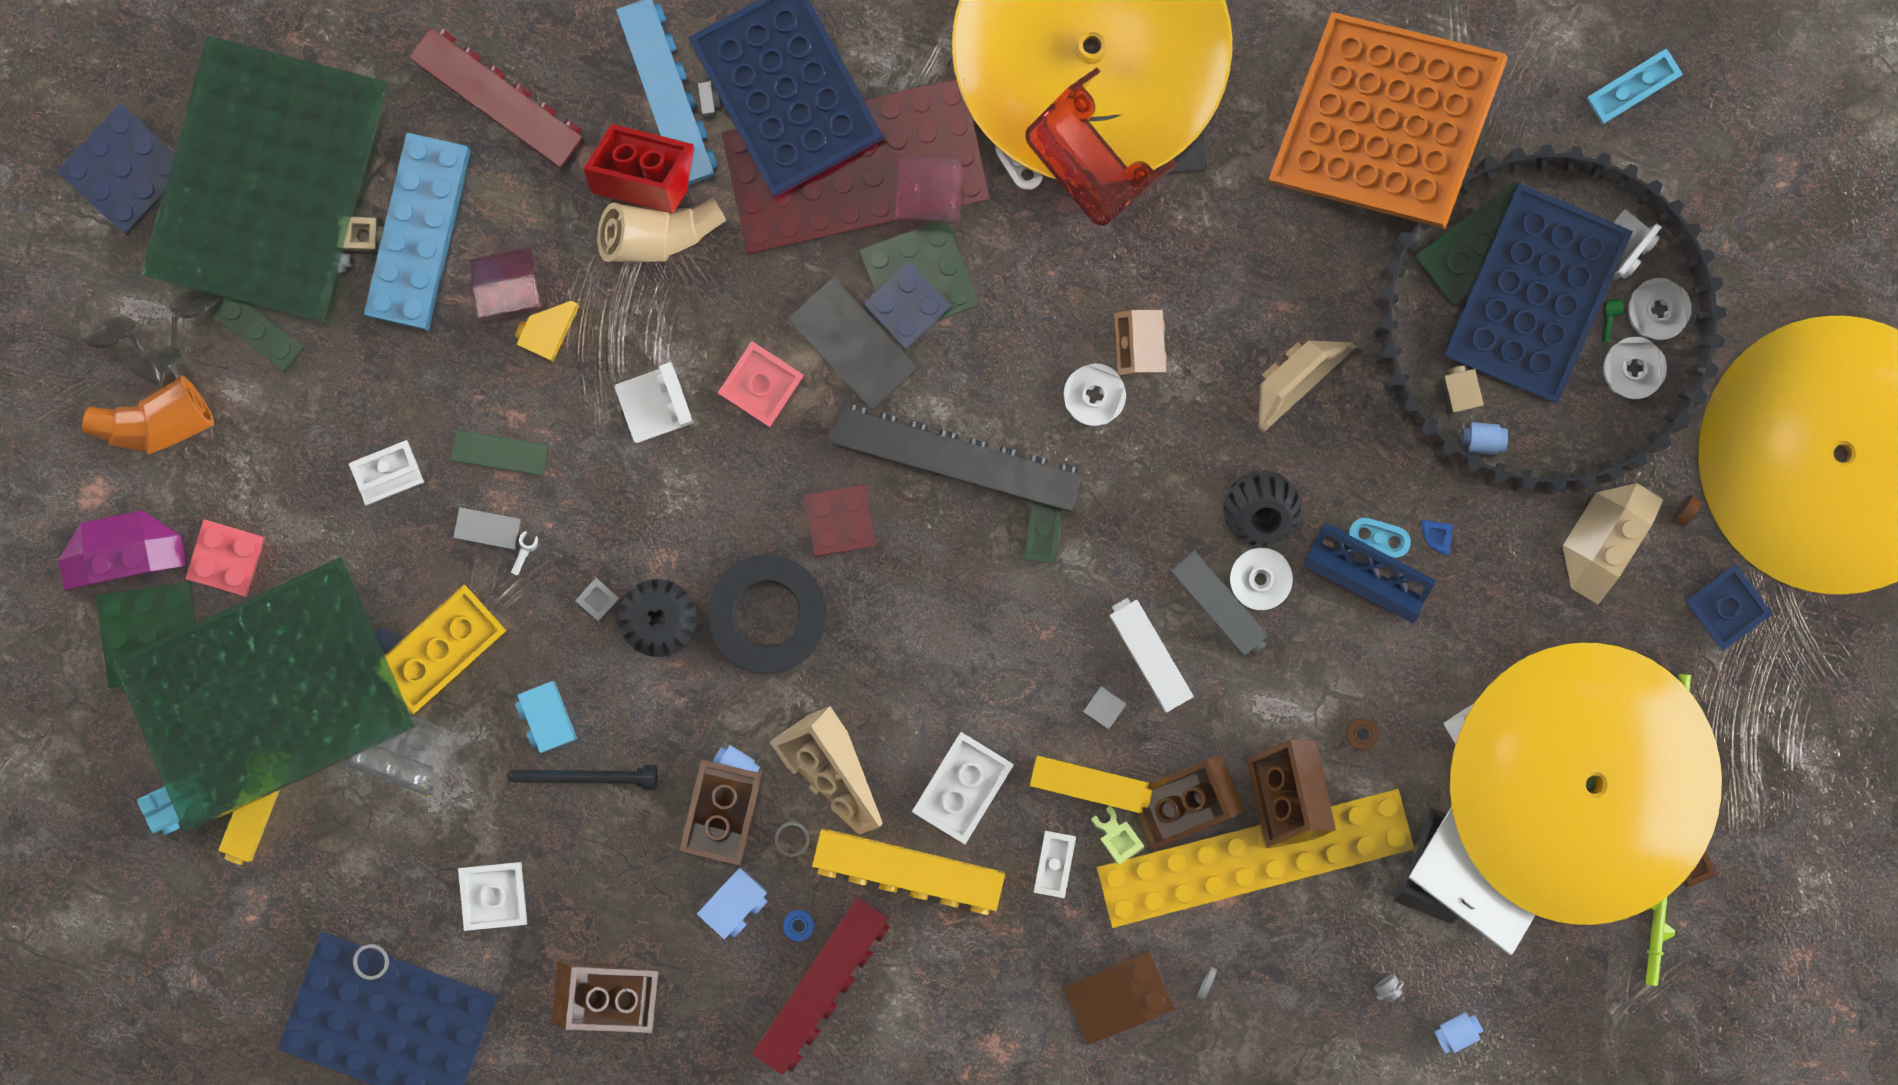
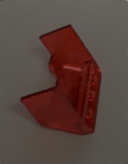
(1085, 160)

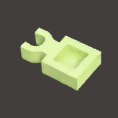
(1119, 839)

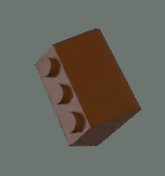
(1291, 793)

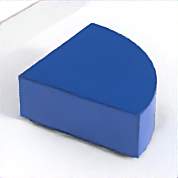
(1437, 535)

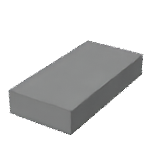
(487, 528)

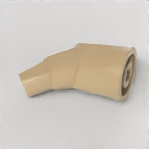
(653, 235)

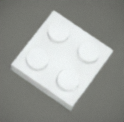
(492, 896)

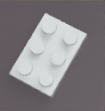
(962, 788)

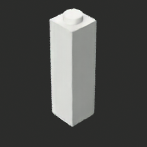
(1150, 654)

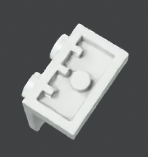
(1641, 241)
(653, 403)

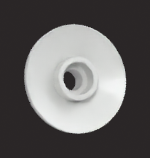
(1277, 574)

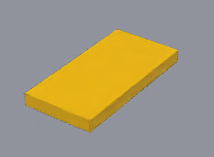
(442, 647)

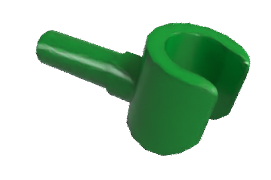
(1611, 308)

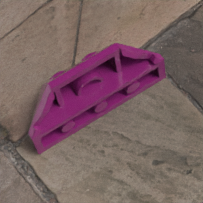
(119, 550)

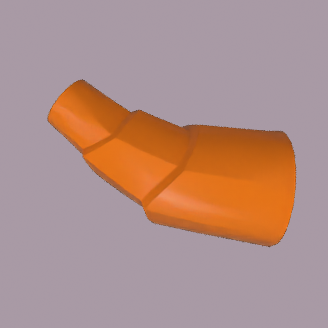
(156, 421)

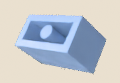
(733, 903)

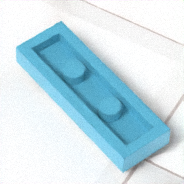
(1634, 86)

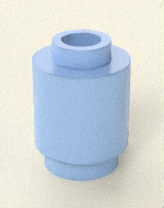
(1484, 438)
(735, 758)
(1459, 1033)

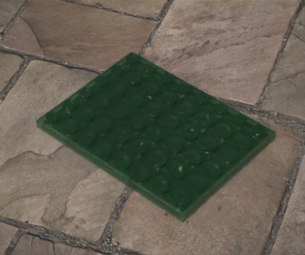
(265, 179)
(263, 694)

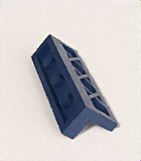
(1365, 577)

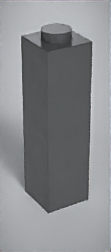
(1220, 604)

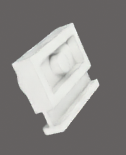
(386, 472)

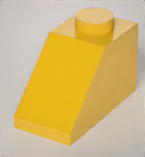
(546, 330)

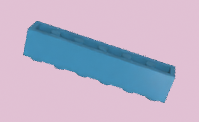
(663, 82)

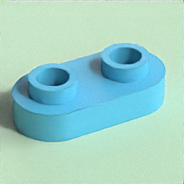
(1380, 535)

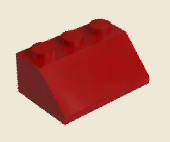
(640, 168)

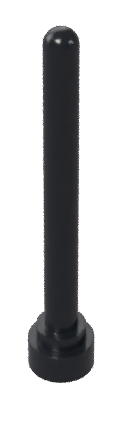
(643, 777)

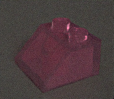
(505, 284)

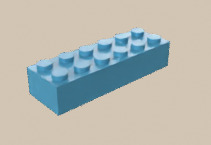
(417, 232)

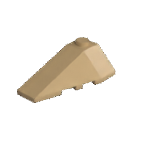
(826, 758)

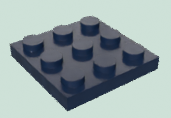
(120, 169)

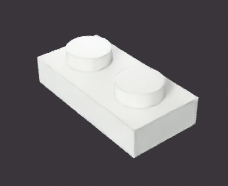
(1054, 864)

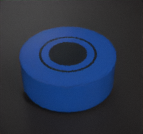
(798, 925)

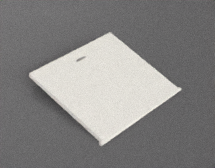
(1452, 878)

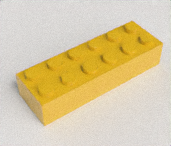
(908, 869)

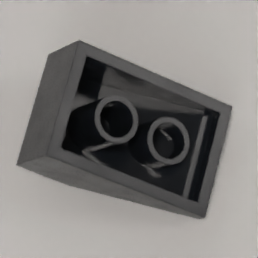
(1409, 892)

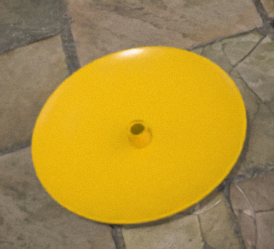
(1156, 58)
(1773, 462)
(1526, 770)

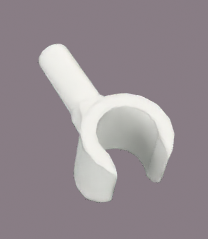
(523, 553)

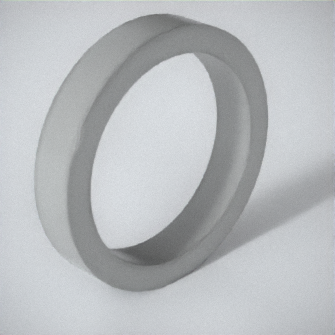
(792, 854)
(356, 958)
(1206, 984)

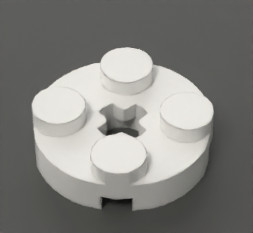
(1673, 320)
(1622, 381)
(1078, 402)

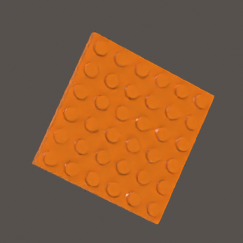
(1388, 119)

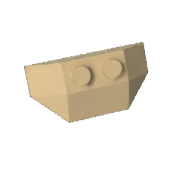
(1297, 376)
(1608, 538)

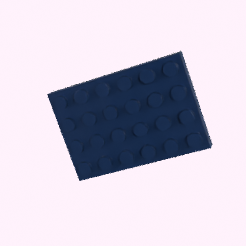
(786, 90)
(1537, 292)
(386, 1029)

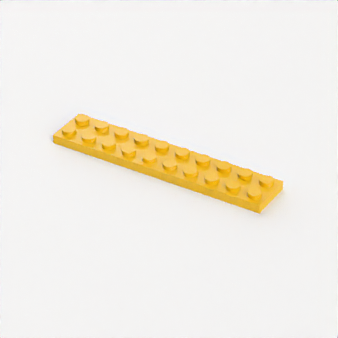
(1243, 864)

